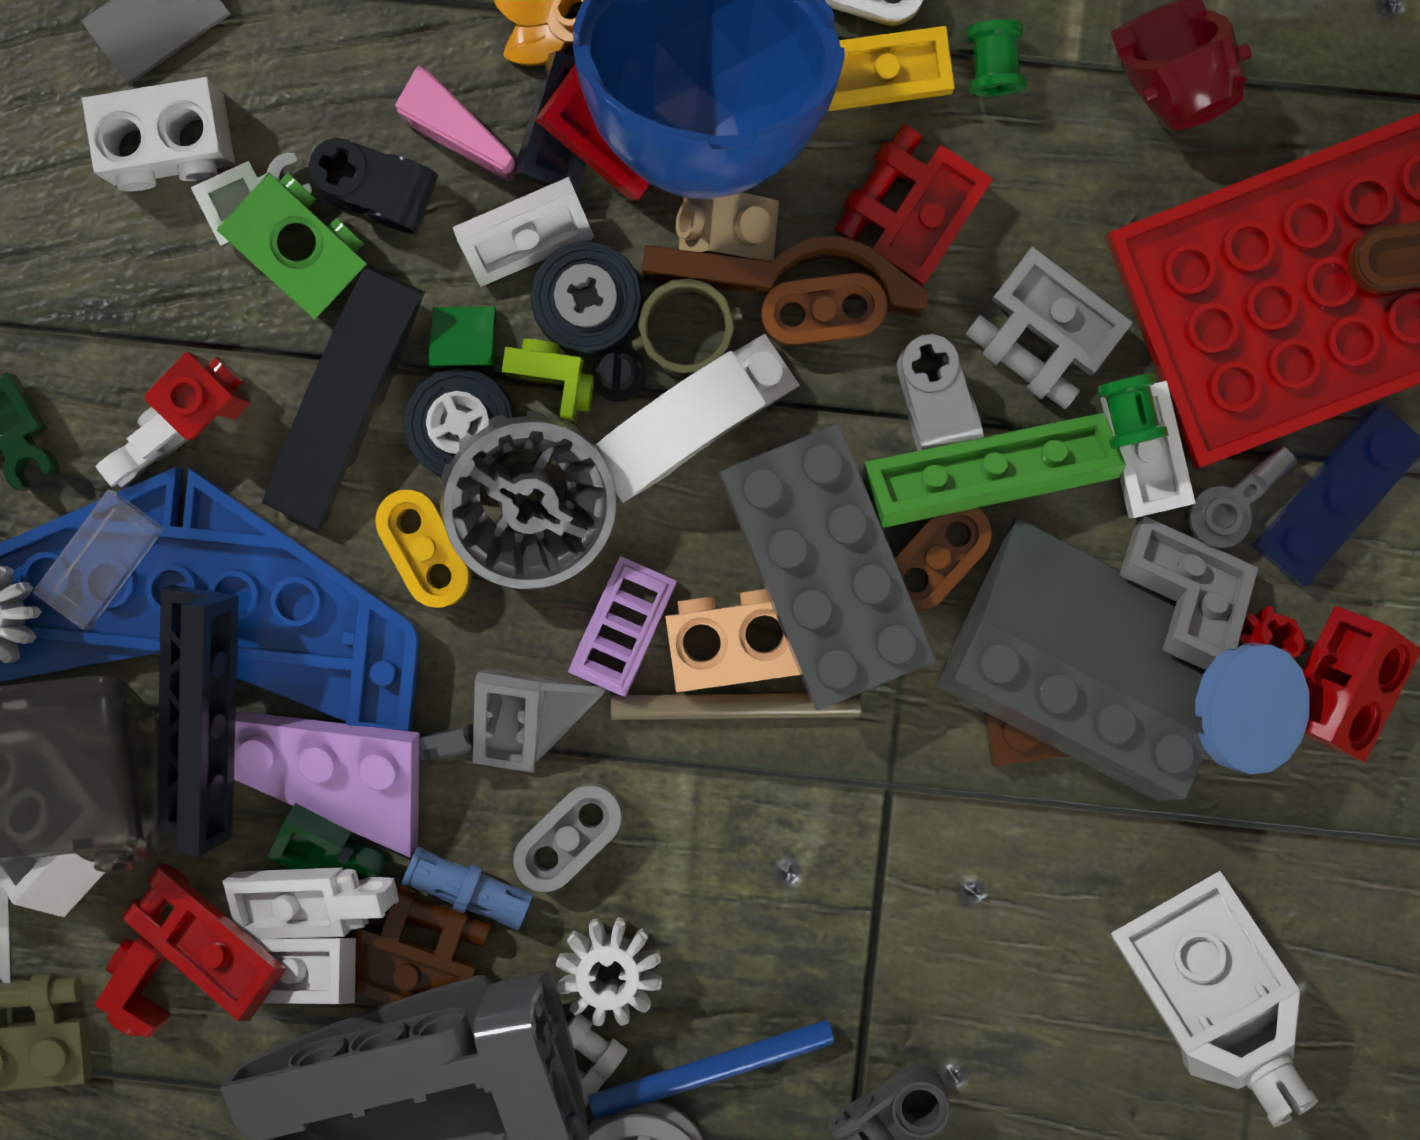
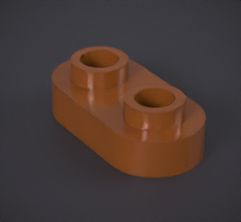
(822, 309)
(938, 559)

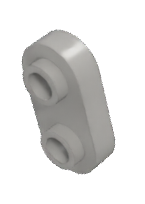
(568, 836)

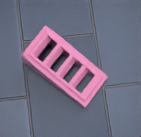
(440, 116)

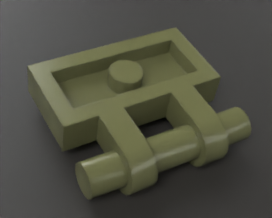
(52, 1047)

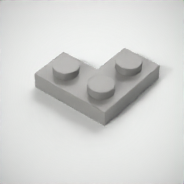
(1205, 582)

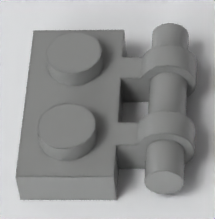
(1059, 312)

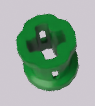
(996, 57)
(1132, 410)

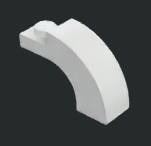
(694, 415)

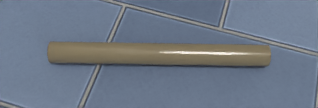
(727, 706)

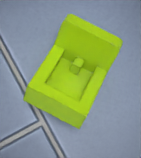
(542, 363)

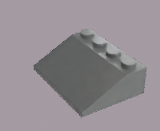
(1080, 664)

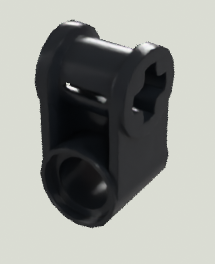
(383, 187)

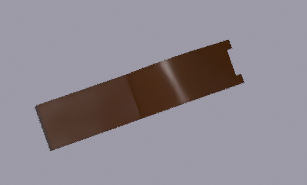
(761, 277)

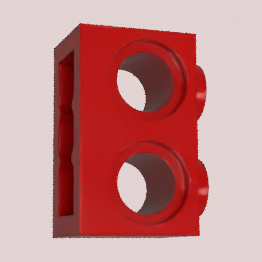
(1355, 681)

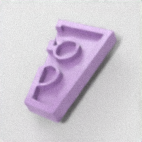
(337, 770)

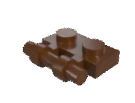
(398, 967)

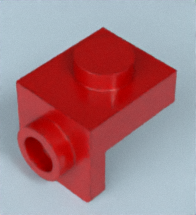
(197, 393)
(123, 999)

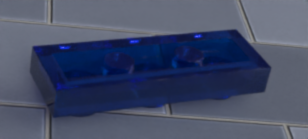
(1339, 495)

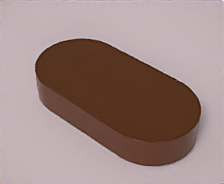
(1387, 259)

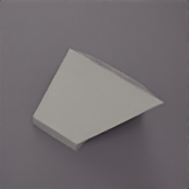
(524, 715)

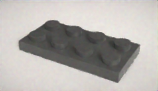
(826, 566)

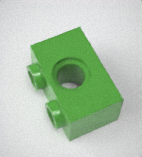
(307, 280)

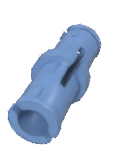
(467, 888)

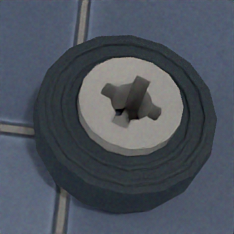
(597, 324)

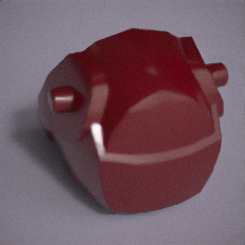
(1183, 62)

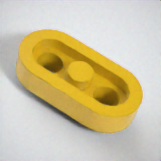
(423, 550)

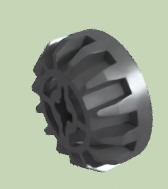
(548, 537)

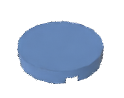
(1252, 708)

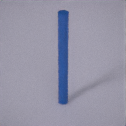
(710, 1069)

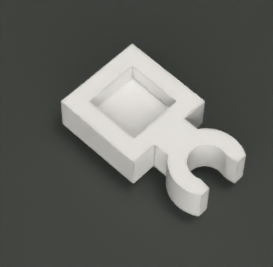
(226, 190)
(148, 444)

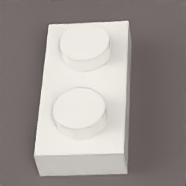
(523, 231)
(1155, 469)
(315, 970)

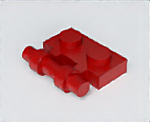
(930, 214)

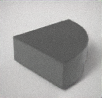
(446, 743)

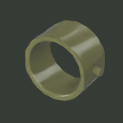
(667, 291)

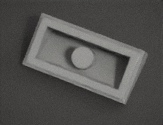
(148, 32)

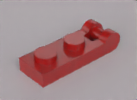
(204, 943)

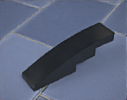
(343, 396)

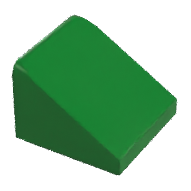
(463, 338)

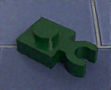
(17, 426)
(315, 842)

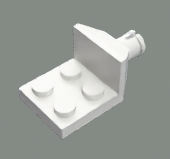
(1221, 993)

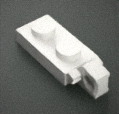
(306, 901)

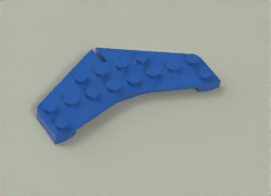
(300, 618)

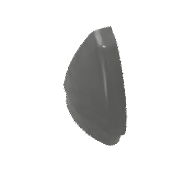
(423, 1068)

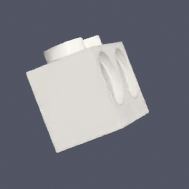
(160, 116)

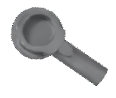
(1224, 513)

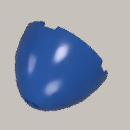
(707, 88)

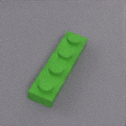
(992, 470)

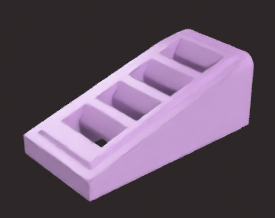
(598, 673)

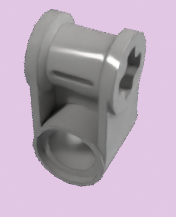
(941, 409)

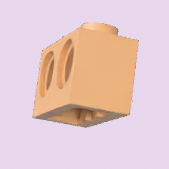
(736, 659)

